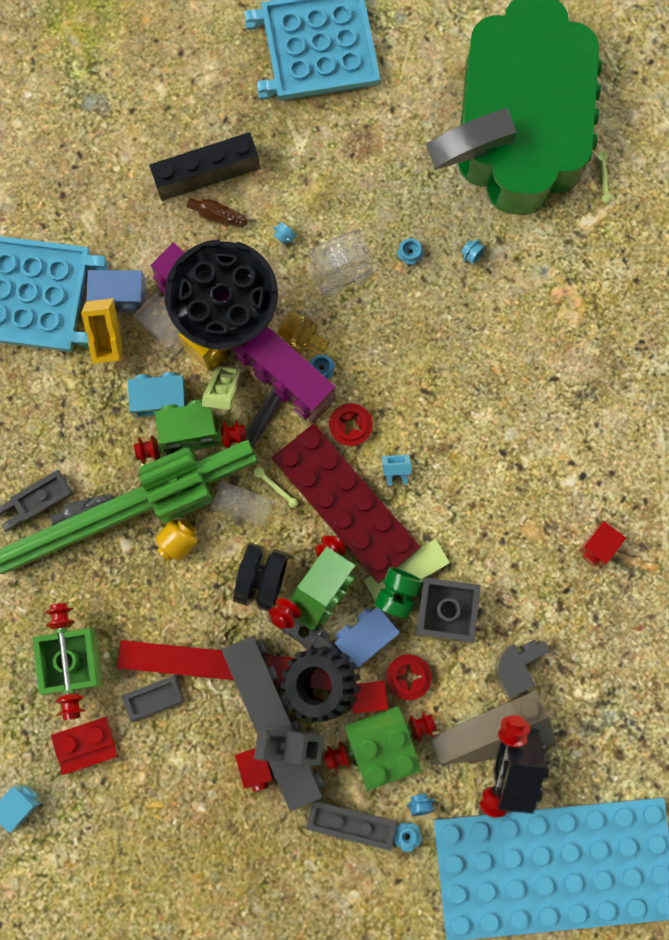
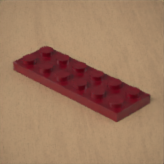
(345, 503)

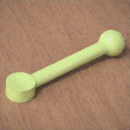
(601, 158)
(260, 473)

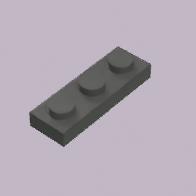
(351, 825)

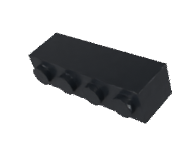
(205, 166)

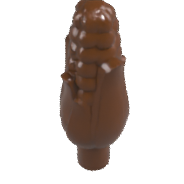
(216, 212)

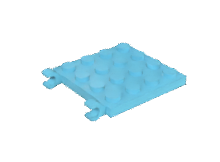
(315, 47)
(43, 292)

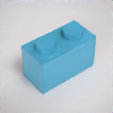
(151, 393)

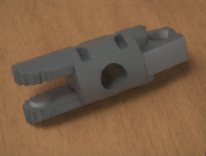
(314, 640)

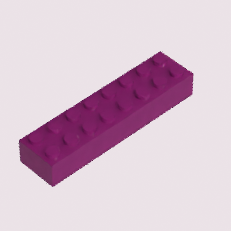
(269, 357)

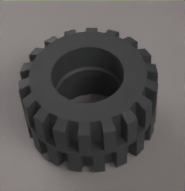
(299, 684)

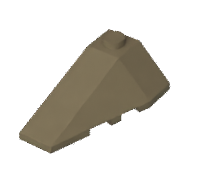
(478, 736)

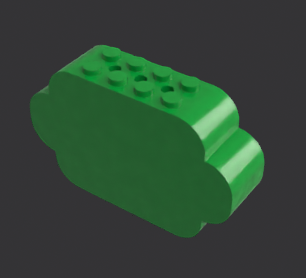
(548, 81)

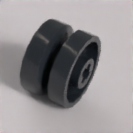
(256, 576)

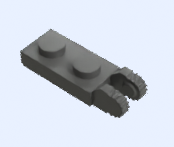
(36, 499)

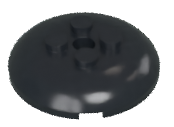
(216, 269)

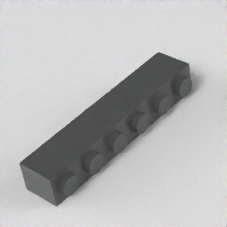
(268, 709)

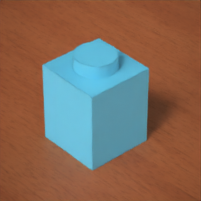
(17, 807)

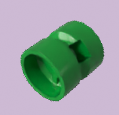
(401, 583)

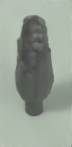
(77, 507)

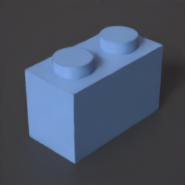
(124, 286)
(366, 637)

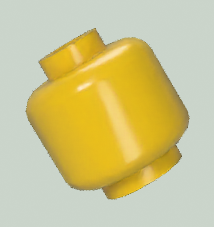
(176, 540)

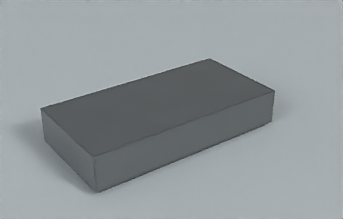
(153, 698)

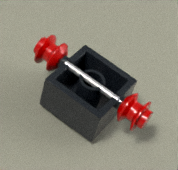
(516, 770)

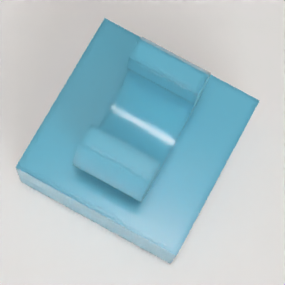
(396, 465)

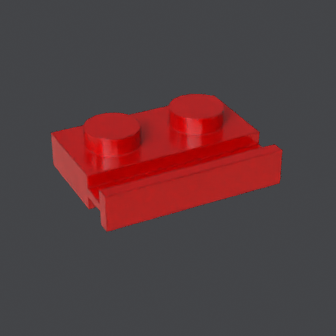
(84, 745)

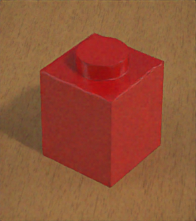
(601, 545)
(371, 697)
(253, 772)

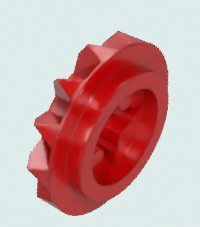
(346, 413)
(398, 668)

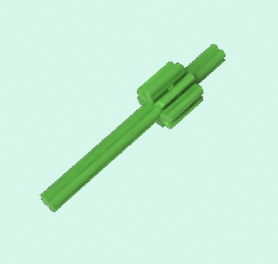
(169, 486)

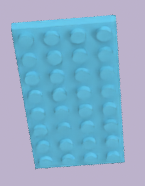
(554, 869)

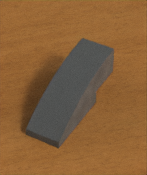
(472, 139)

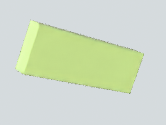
(222, 387)
(421, 564)

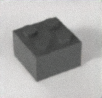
(448, 610)

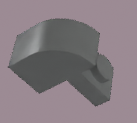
(511, 667)
(288, 746)

